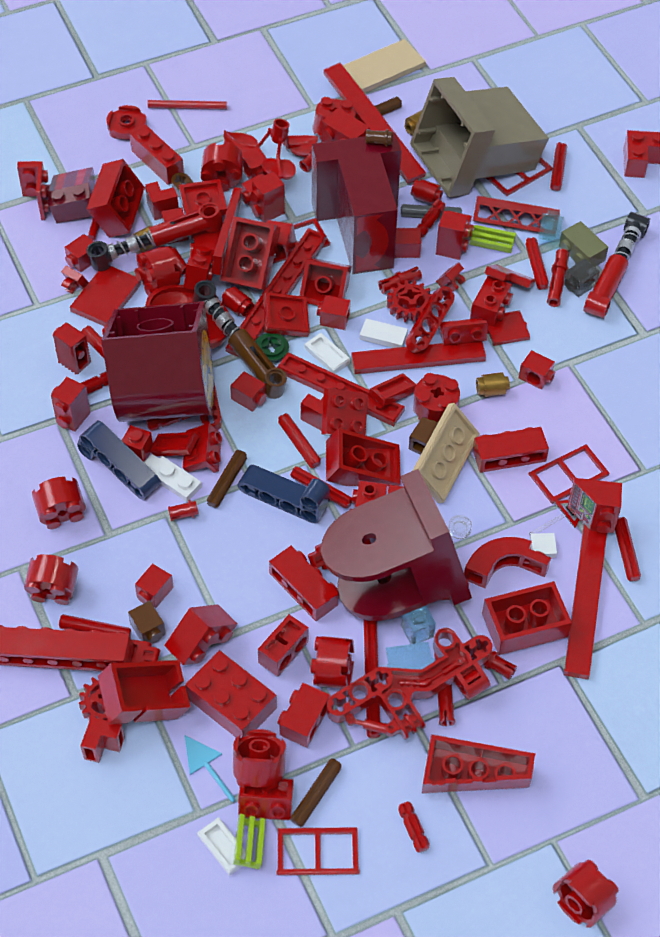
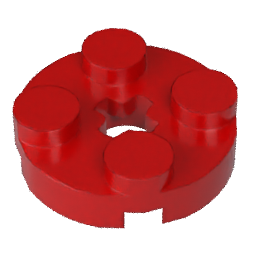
(116, 121)

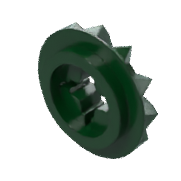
(278, 342)

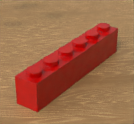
(63, 648)

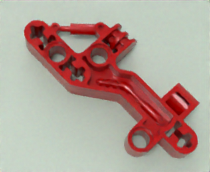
(453, 666)

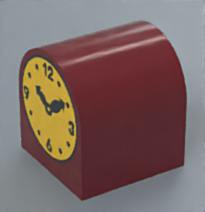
(159, 362)

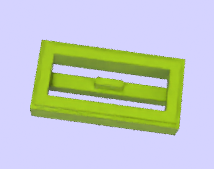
(492, 237)
(251, 823)

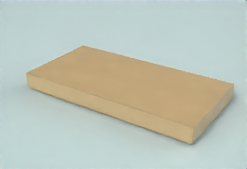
(385, 65)
(446, 452)

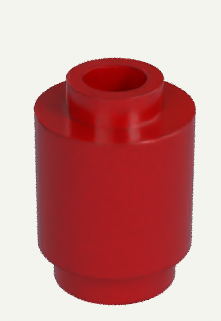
(426, 191)
(237, 301)

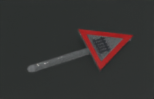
(562, 505)

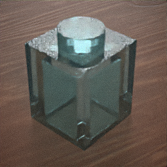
(551, 226)
(418, 625)

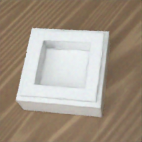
(544, 543)

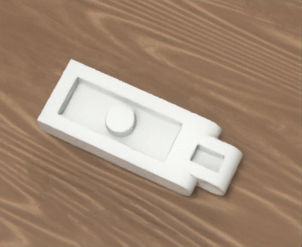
(174, 477)

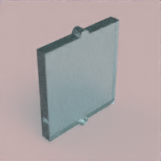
(409, 656)

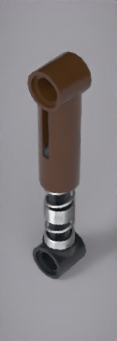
(241, 341)

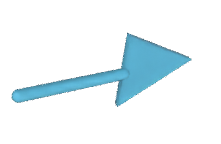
(200, 756)

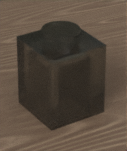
(581, 277)

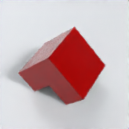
(160, 200)
(286, 239)
(312, 411)
(101, 736)

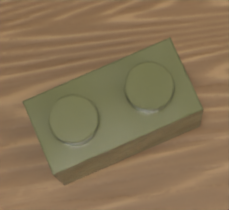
(583, 244)

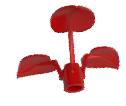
(283, 168)

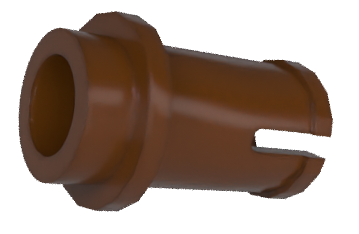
(379, 137)

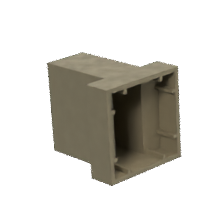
(475, 135)

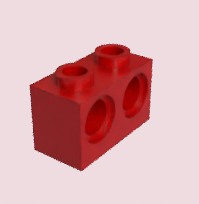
(283, 645)

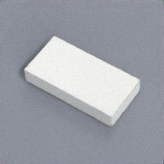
(383, 333)
(327, 353)
(221, 845)

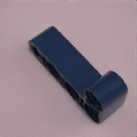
(118, 458)
(301, 501)

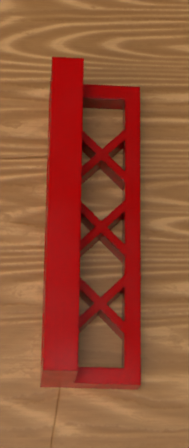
(512, 206)

